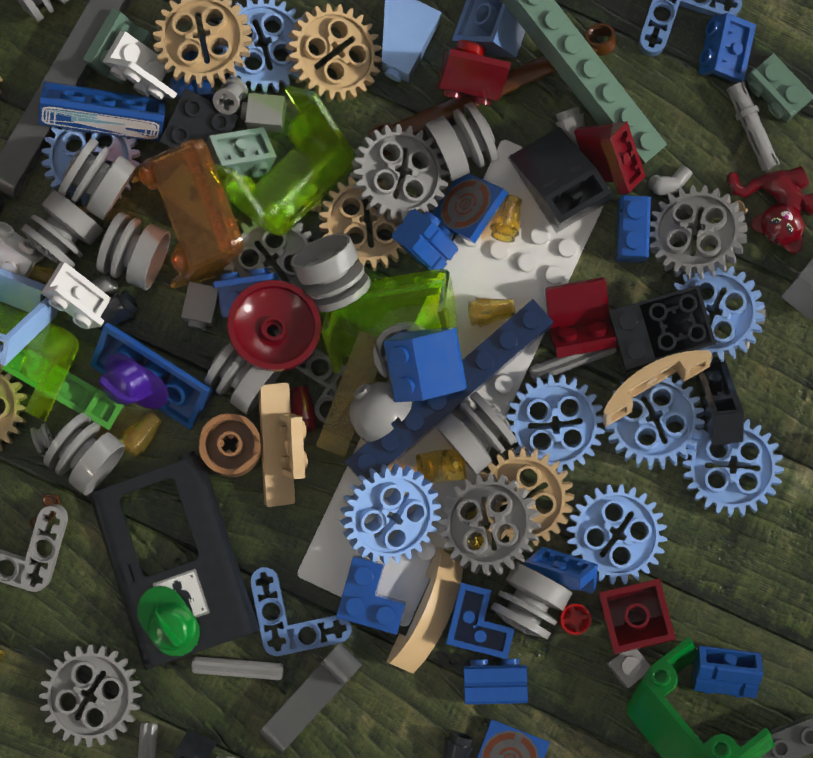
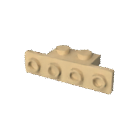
(281, 444)

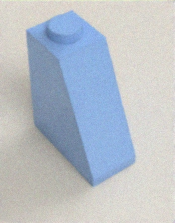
(406, 35)

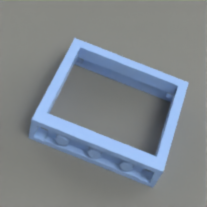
(27, 296)

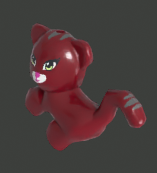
(783, 221)

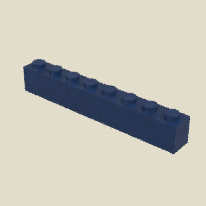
(479, 369)

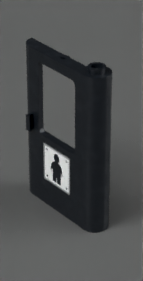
(209, 585)

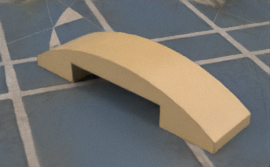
(685, 364)
(431, 615)

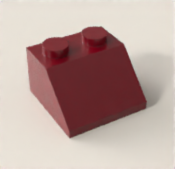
(472, 76)
(636, 616)

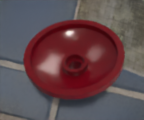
(279, 307)

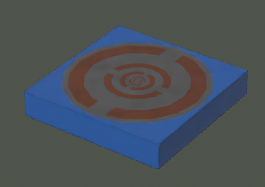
(469, 206)
(509, 742)

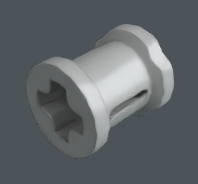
(230, 95)

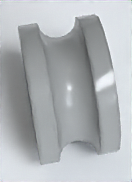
(41, 437)

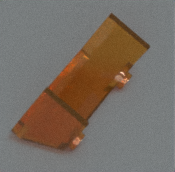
(196, 210)

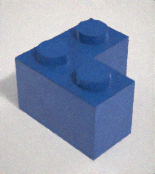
(363, 604)
(468, 625)

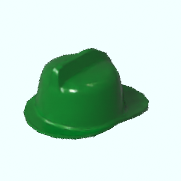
(168, 621)

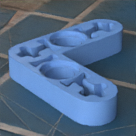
(663, 36)
(290, 632)

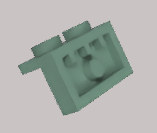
(105, 38)
(778, 88)
(244, 151)

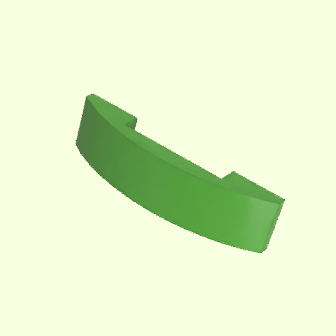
(75, 394)

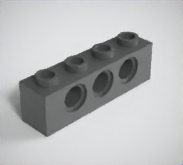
(791, 739)

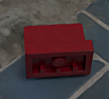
(612, 153)
(579, 317)

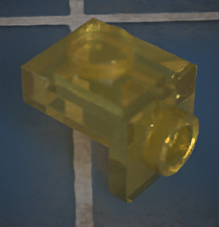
(441, 466)

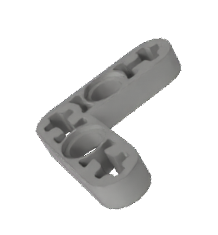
(25, 565)

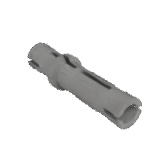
(750, 120)

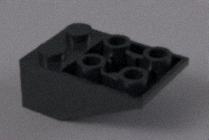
(560, 179)
(661, 327)

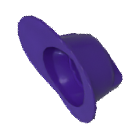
(131, 383)

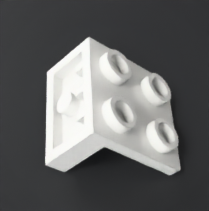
(138, 64)

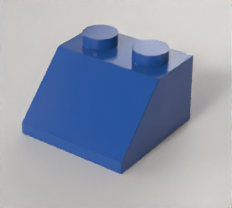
(424, 364)

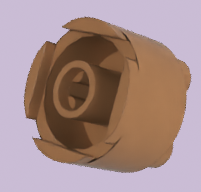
(213, 445)

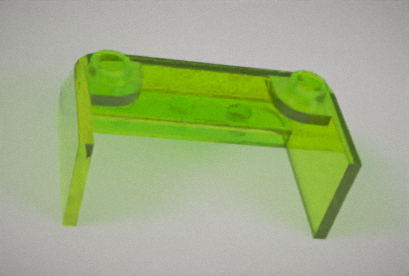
(301, 176)
(413, 297)
(45, 360)

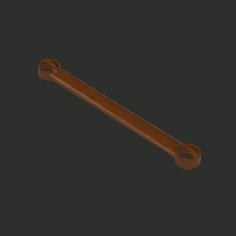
(516, 78)

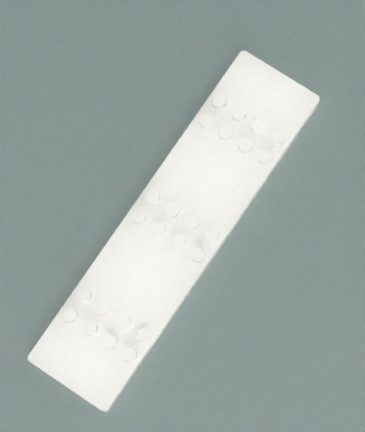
(481, 270)

